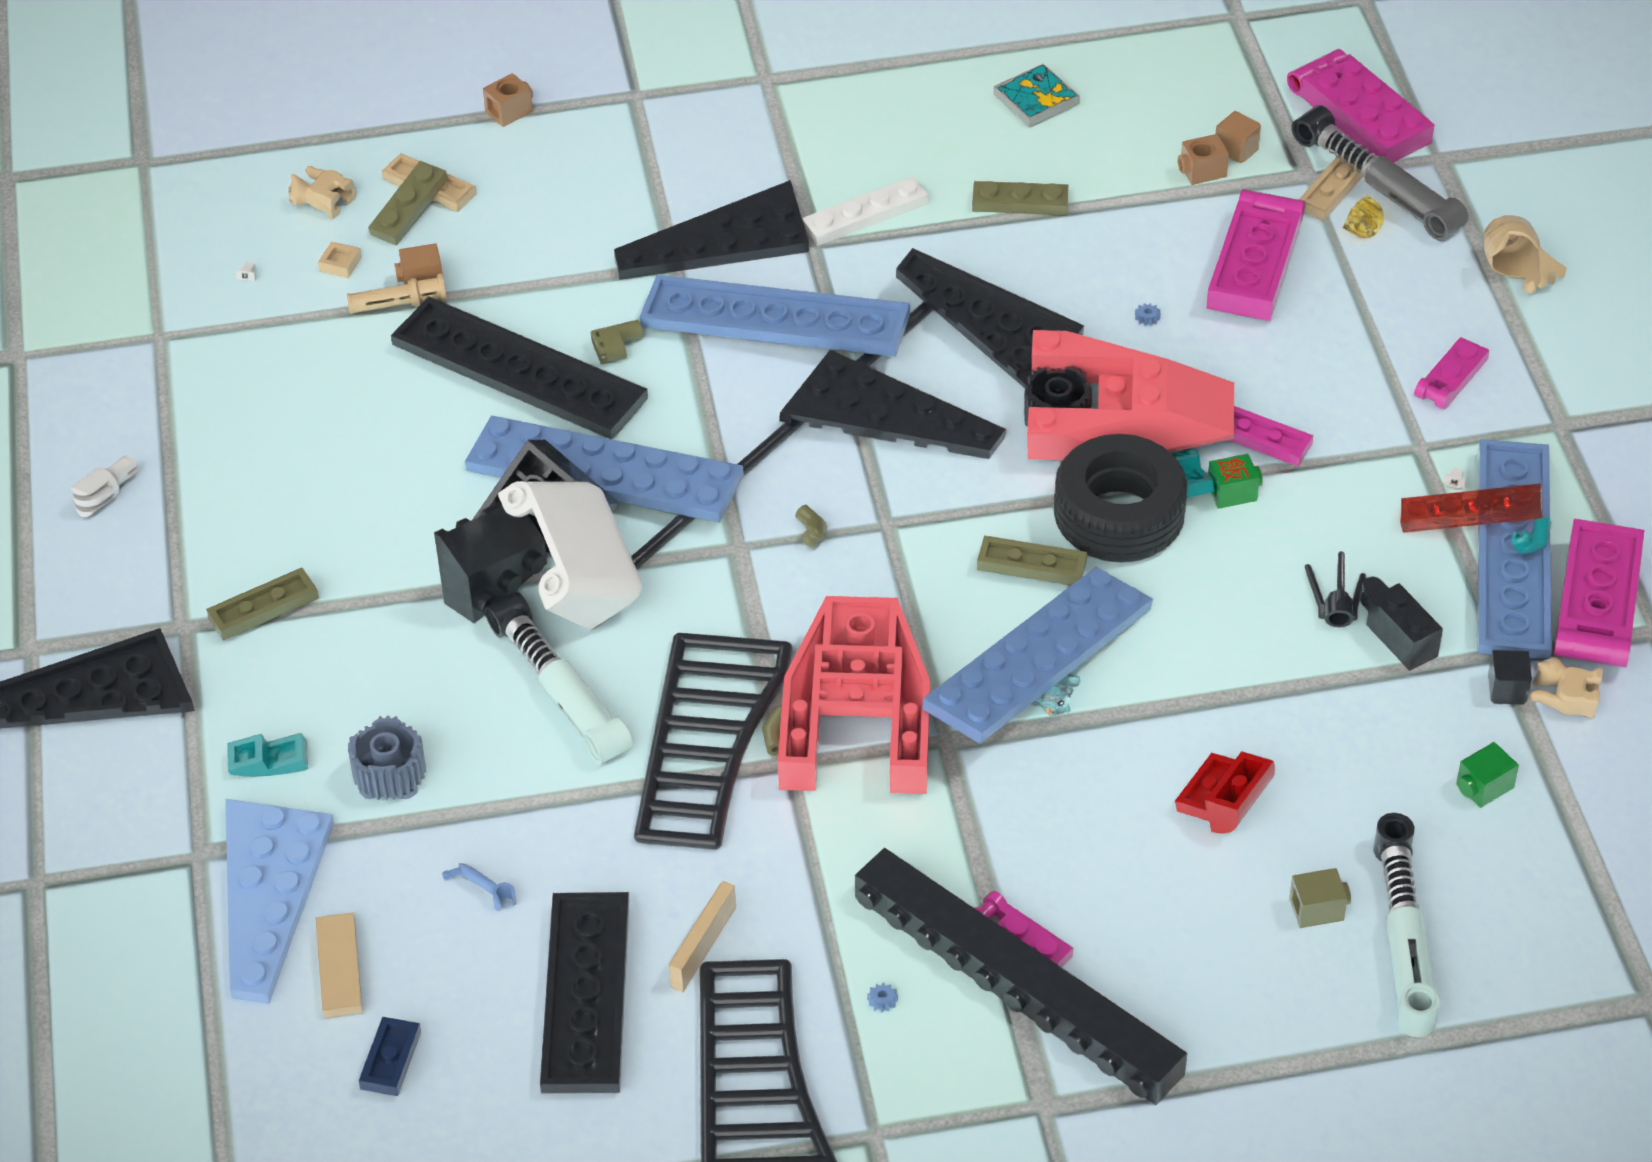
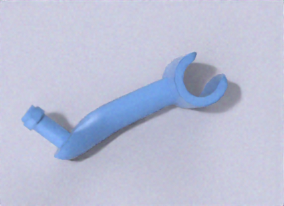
(499, 891)

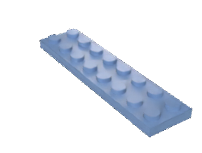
(775, 315)
(623, 469)
(1512, 585)
(1036, 655)

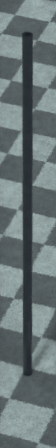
(757, 455)

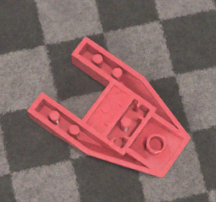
(1135, 397)
(856, 664)

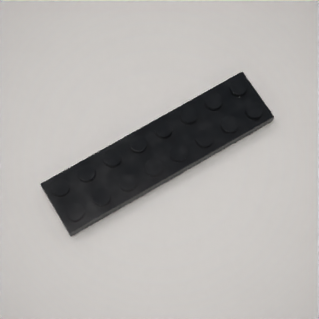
(520, 367)

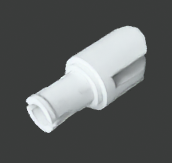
(101, 485)

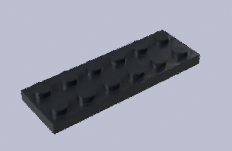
(585, 993)

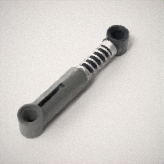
(1439, 215)

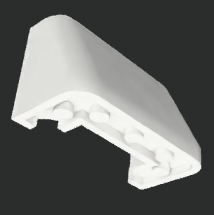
(592, 562)

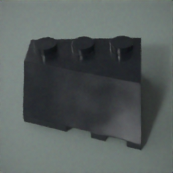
(541, 463)
(487, 559)

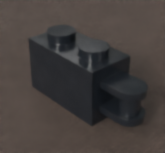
(1401, 622)

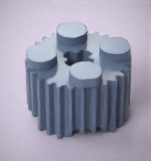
(387, 759)

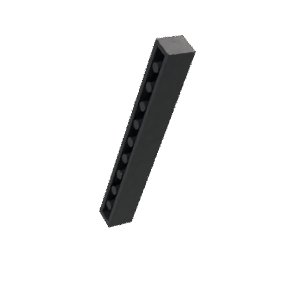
(1021, 976)

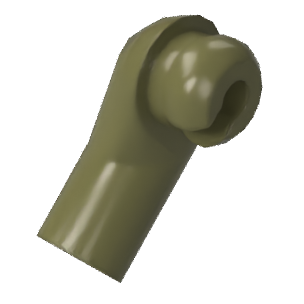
(814, 524)
(771, 731)

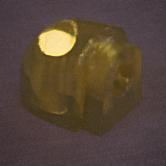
(1365, 218)

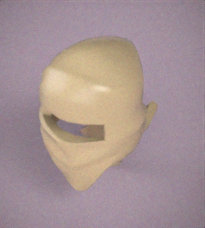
(1516, 252)

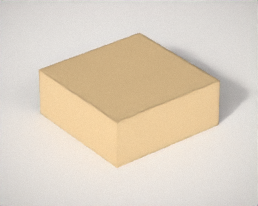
(339, 259)

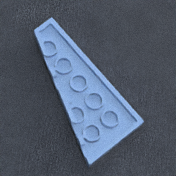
(269, 878)

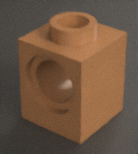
(508, 99)
(1203, 159)

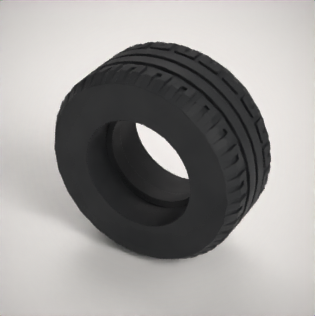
(1120, 530)

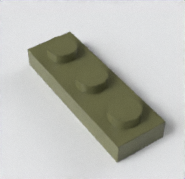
(1020, 197)
(408, 203)
(1031, 560)
(262, 603)

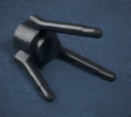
(1339, 608)

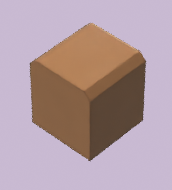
(1239, 136)

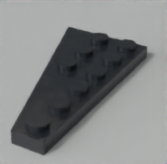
(741, 231)
(982, 312)
(883, 408)
(105, 683)

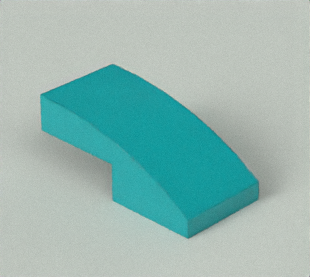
(1197, 479)
(257, 757)

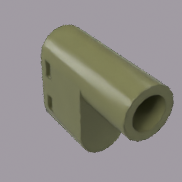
(611, 339)

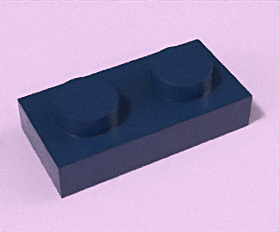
(390, 1056)

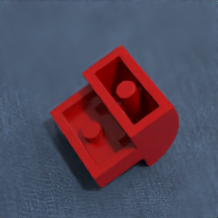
(1225, 789)

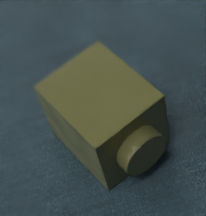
(1319, 897)

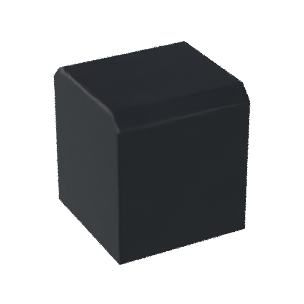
(1509, 677)

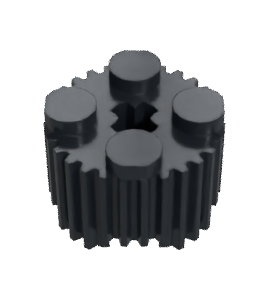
(1057, 389)

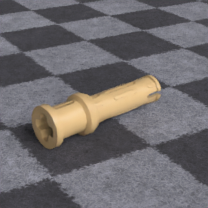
(413, 292)

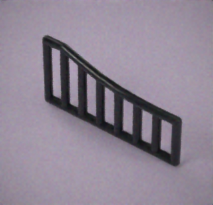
(732, 756)
(789, 1062)

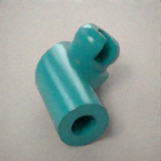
(1534, 541)

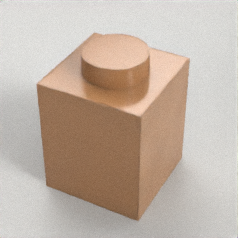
(418, 262)

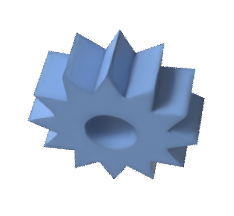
(1147, 314)
(882, 991)

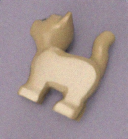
(324, 192)
(1576, 688)

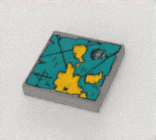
(1036, 95)

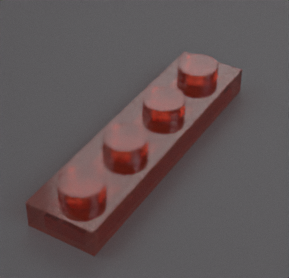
(1472, 508)

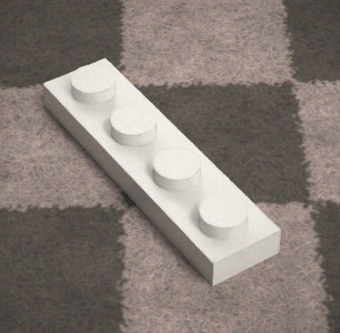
(865, 211)

